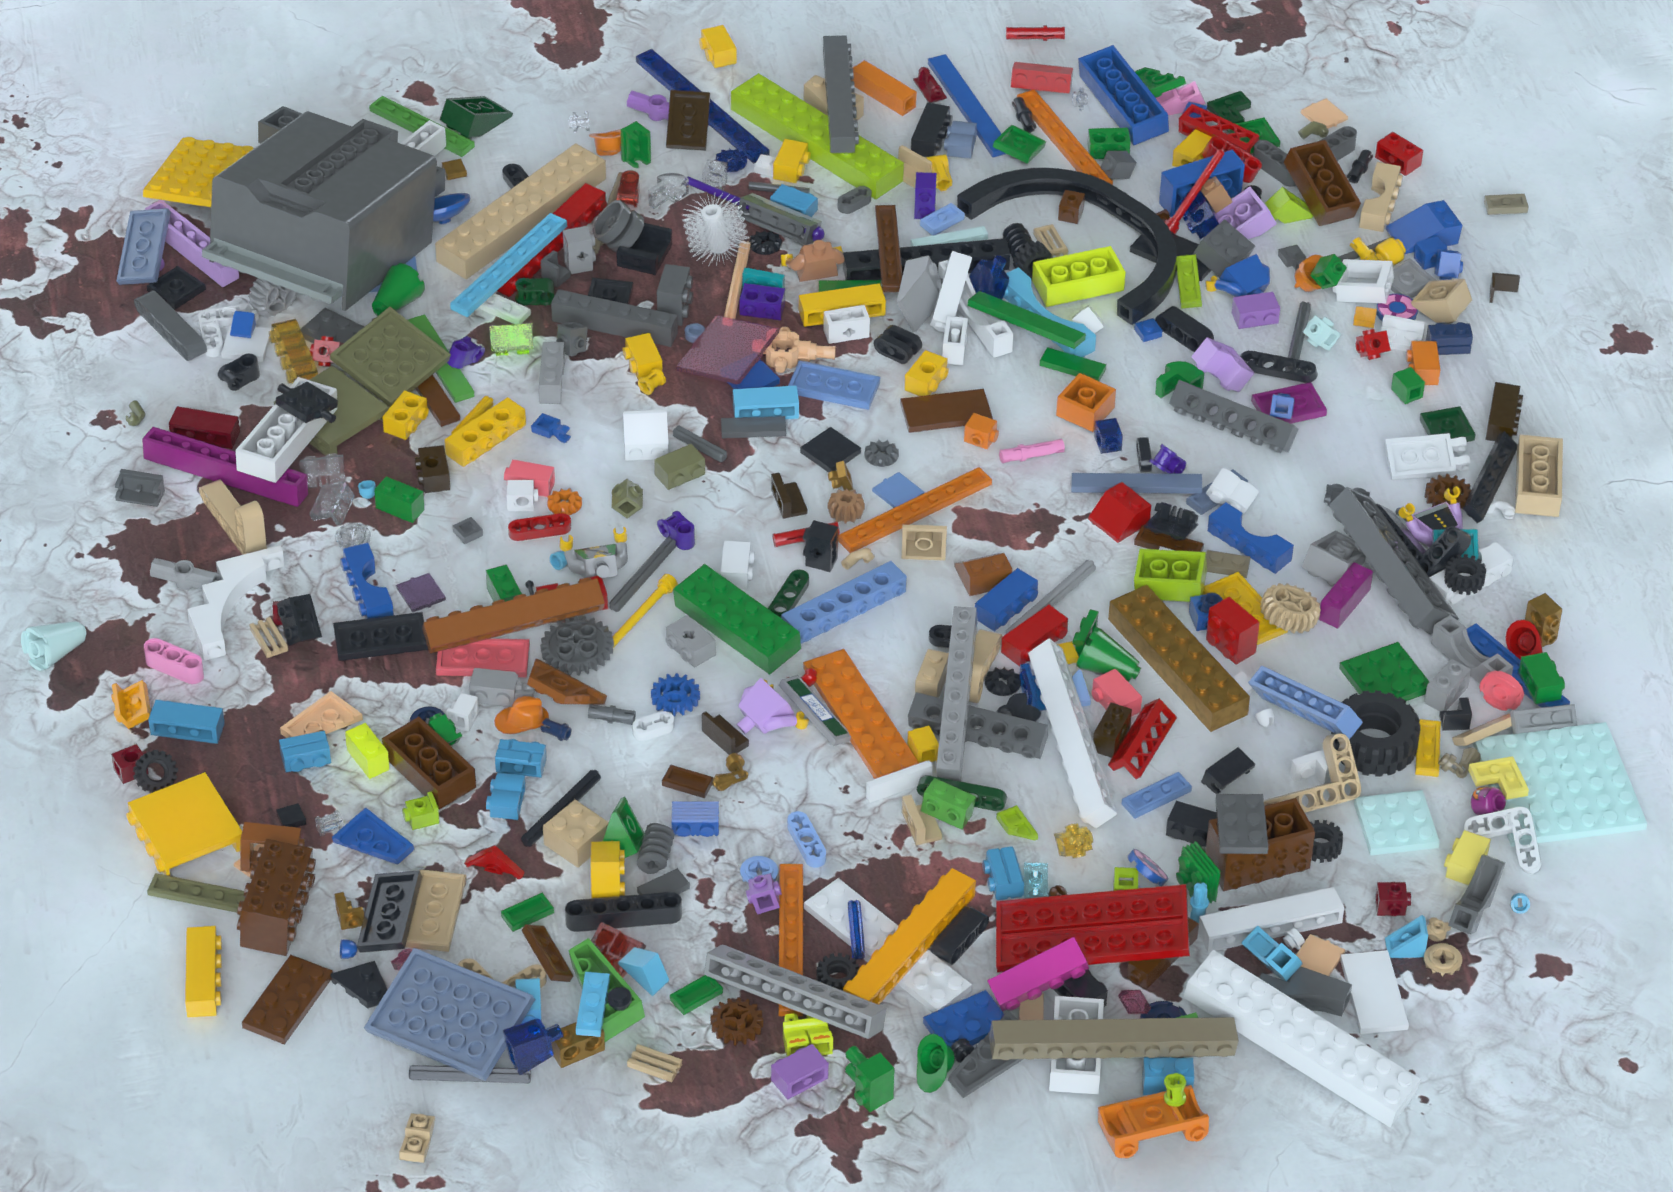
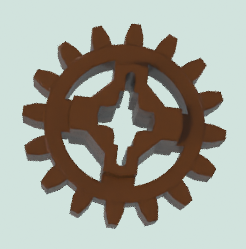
(1440, 486)
(736, 1021)

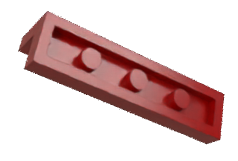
(1188, 125)
(1141, 728)

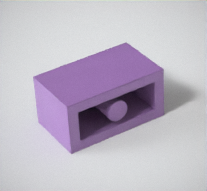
(1255, 310)
(799, 1071)

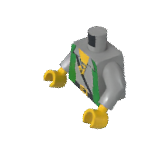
(597, 560)

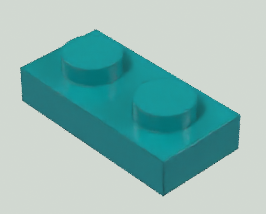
(764, 278)

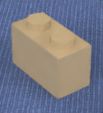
(932, 673)

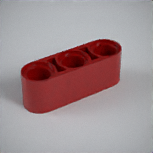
(1252, 164)

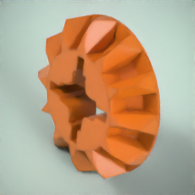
(572, 506)

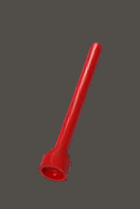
(1173, 222)

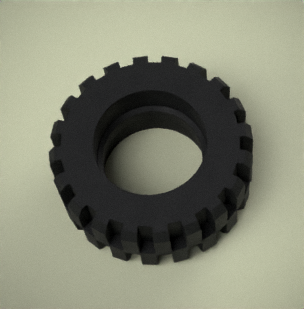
(1389, 715)

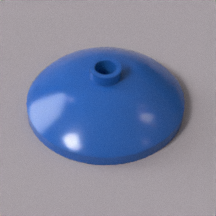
(449, 206)

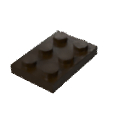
(688, 120)

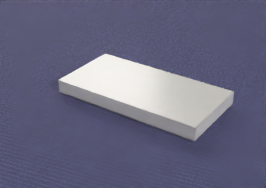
(1374, 992)

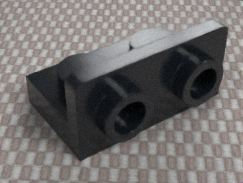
(299, 619)

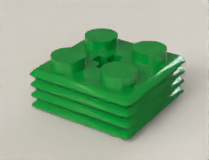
(1198, 867)

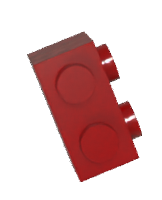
(1400, 152)

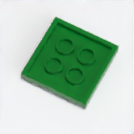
(1386, 671)

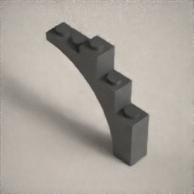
(1314, 990)

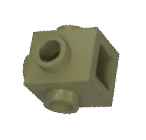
(627, 498)

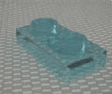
(1035, 880)

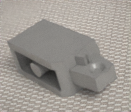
(497, 687)

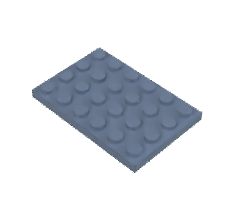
(449, 1013)

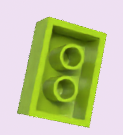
(1171, 573)

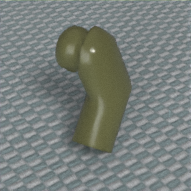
(1314, 128)
(137, 414)

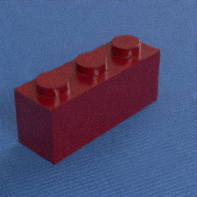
(205, 426)

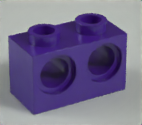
(925, 194)
(762, 301)

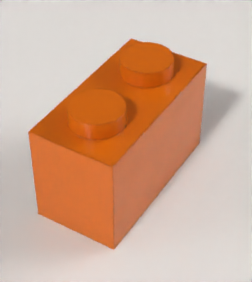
(1424, 360)

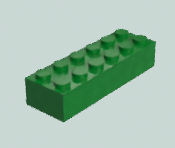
(737, 619)

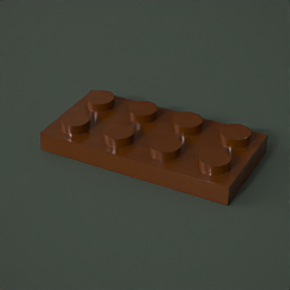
(287, 999)

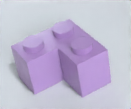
(1223, 363)

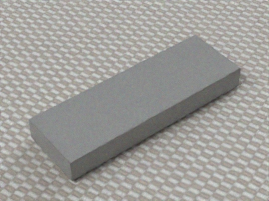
(1543, 718)

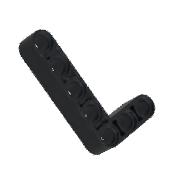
(1435, 559)

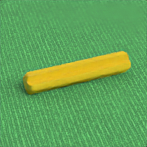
(481, 407)

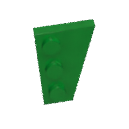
(1157, 82)

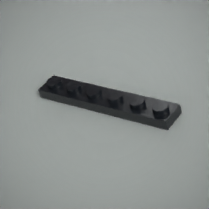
(1490, 477)

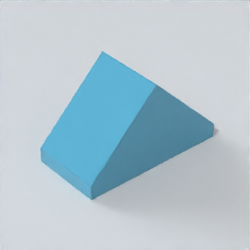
(1409, 940)
(646, 969)

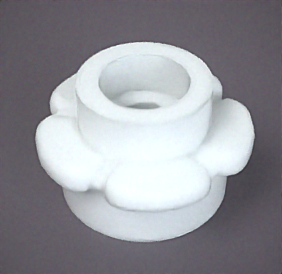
(1293, 939)

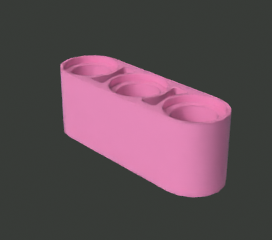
(173, 661)

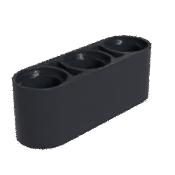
(1183, 328)
(959, 934)

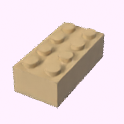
(1539, 475)

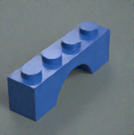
(1270, 551)
(360, 565)

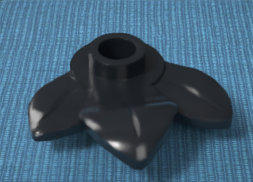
(1018, 707)

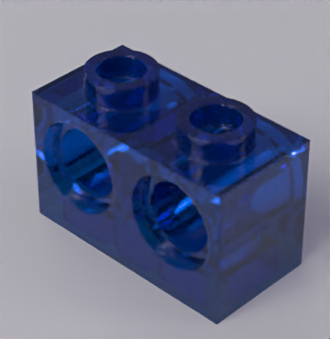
(1200, 217)

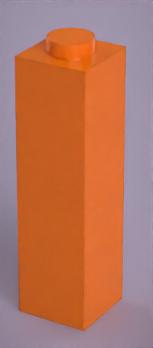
(884, 88)

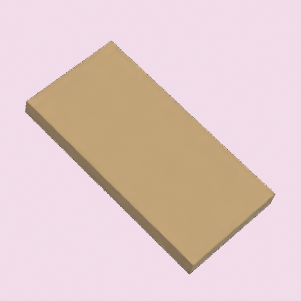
(436, 910)

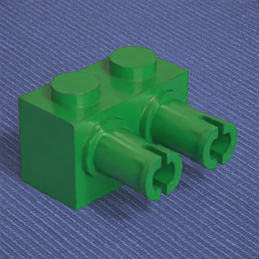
(872, 1078)

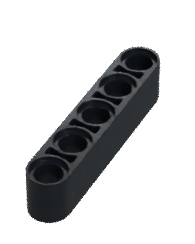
(623, 911)

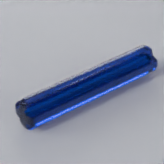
(856, 929)

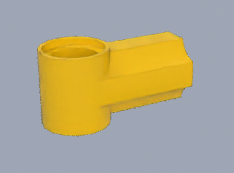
(941, 167)

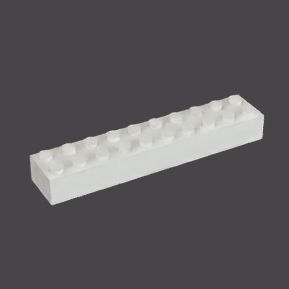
(1302, 1038)

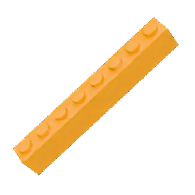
(912, 937)

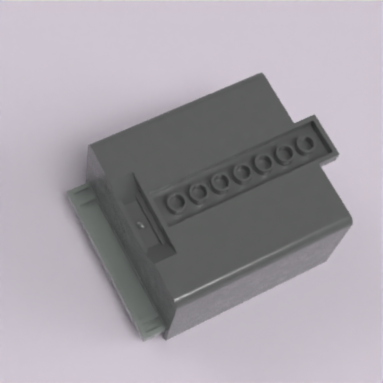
(324, 208)

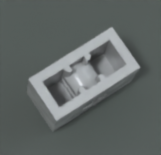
(578, 249)
(690, 641)

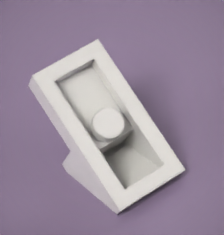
(1310, 765)

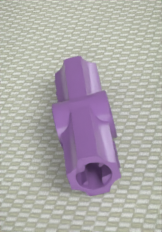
(654, 105)

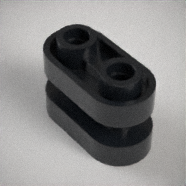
(897, 344)

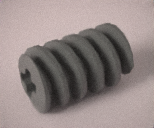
(655, 848)

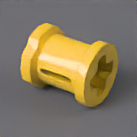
(651, 381)

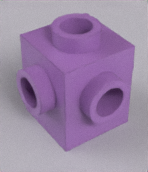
(763, 893)

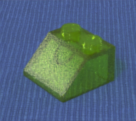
(511, 338)

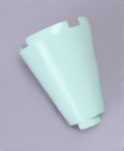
(51, 642)

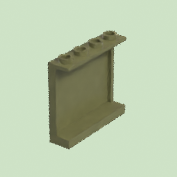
(354, 410)

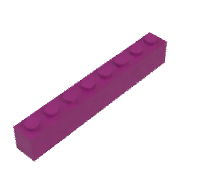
(219, 463)

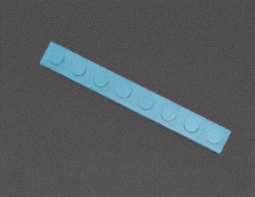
(508, 265)

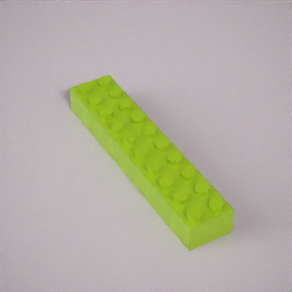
(794, 119)

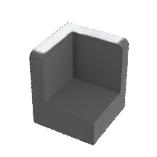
(554, 271)

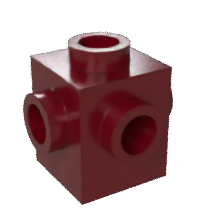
(1392, 899)

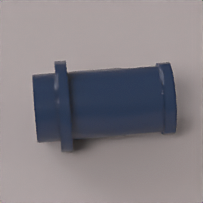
(556, 729)

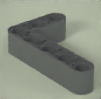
(1271, 157)

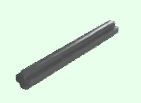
(1298, 335)
(642, 574)

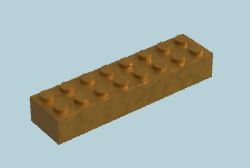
(1179, 658)

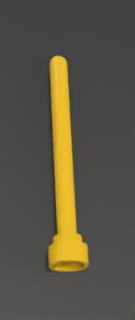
(665, 586)

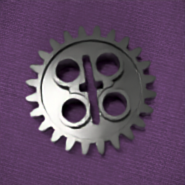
(577, 645)

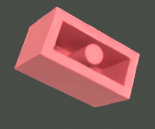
(1116, 689)

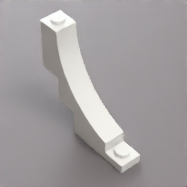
(236, 578)

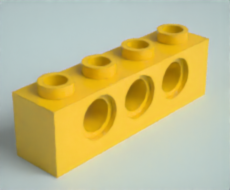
(485, 432)

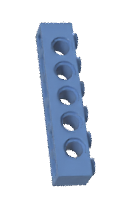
(847, 601)
(1305, 702)

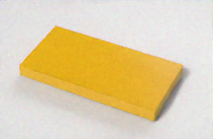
(1246, 596)

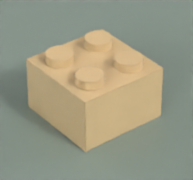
(573, 831)

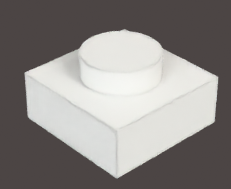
(764, 165)

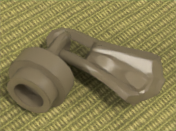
(1469, 756)

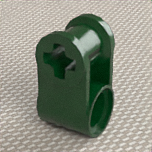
(537, 291)

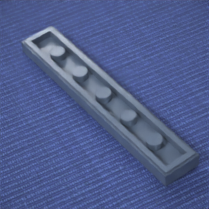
(1137, 482)

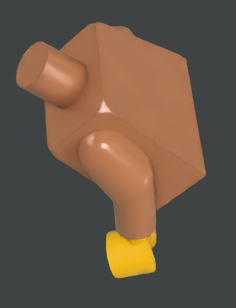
(815, 261)

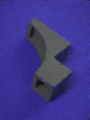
(1478, 895)

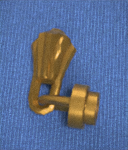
(735, 765)

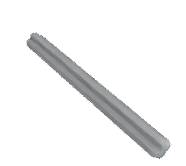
(1059, 591)

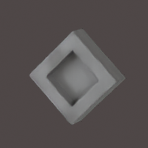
(467, 530)

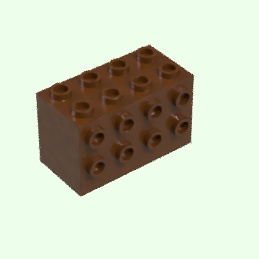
(1289, 848)
(276, 897)

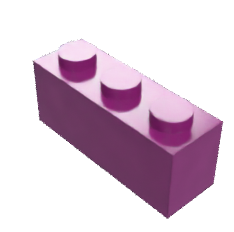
(1345, 595)

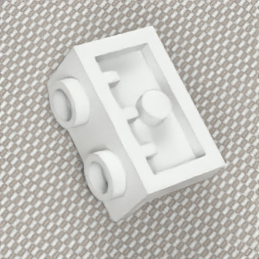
(1402, 331)

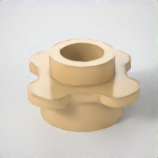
(1437, 929)

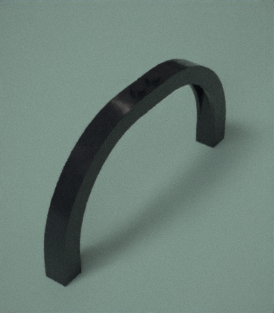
(1055, 181)

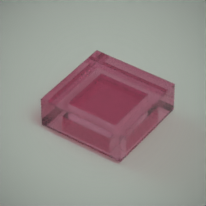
(1134, 1001)

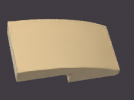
(417, 1138)

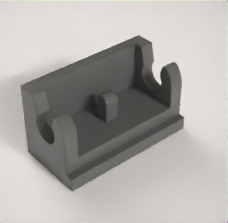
(139, 488)

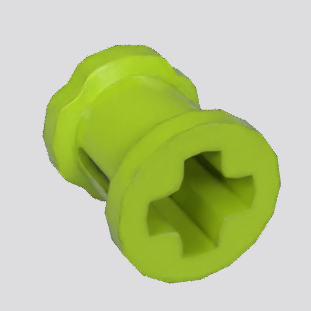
(1175, 1090)

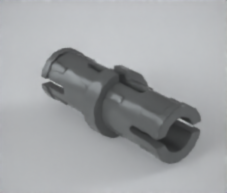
(611, 714)

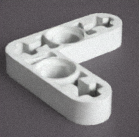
(214, 324)
(1511, 826)

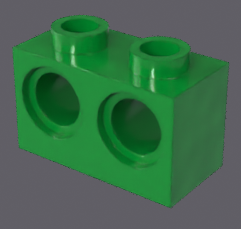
(1107, 139)

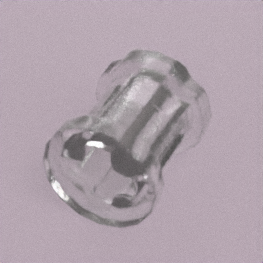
(329, 823)

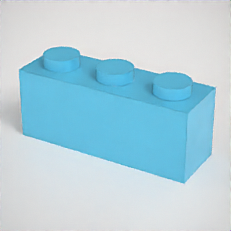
(766, 402)

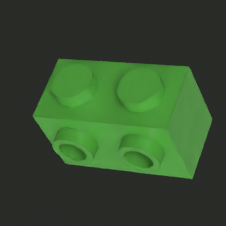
(948, 803)

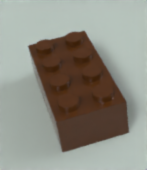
(1322, 182)
(429, 762)

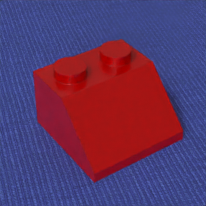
(1120, 512)

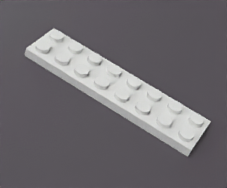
(927, 981)

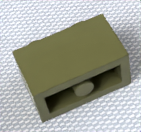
(679, 466)

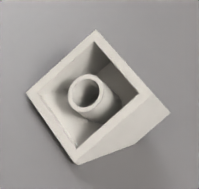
(645, 434)

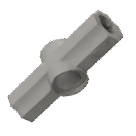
(182, 573)

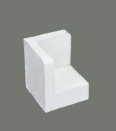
(1089, 318)

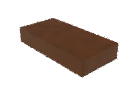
(687, 781)

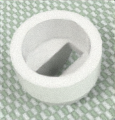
(1265, 717)

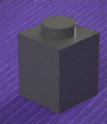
(1118, 164)

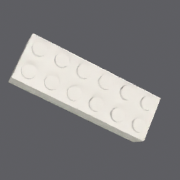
(278, 440)

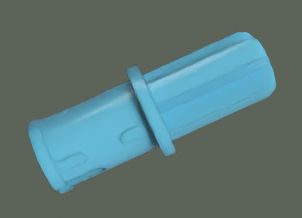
(1199, 901)

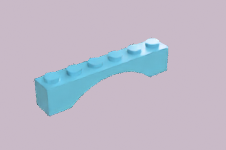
(1020, 294)

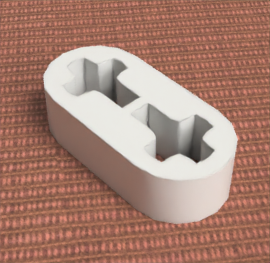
(653, 726)

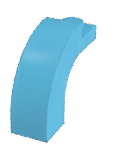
(1271, 954)

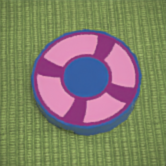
(1397, 305)
(1148, 867)

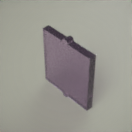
(420, 592)

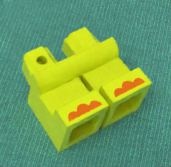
(805, 1032)

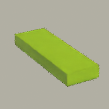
(1188, 281)

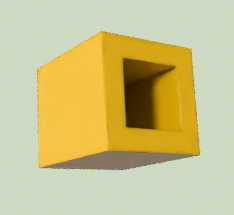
(923, 744)

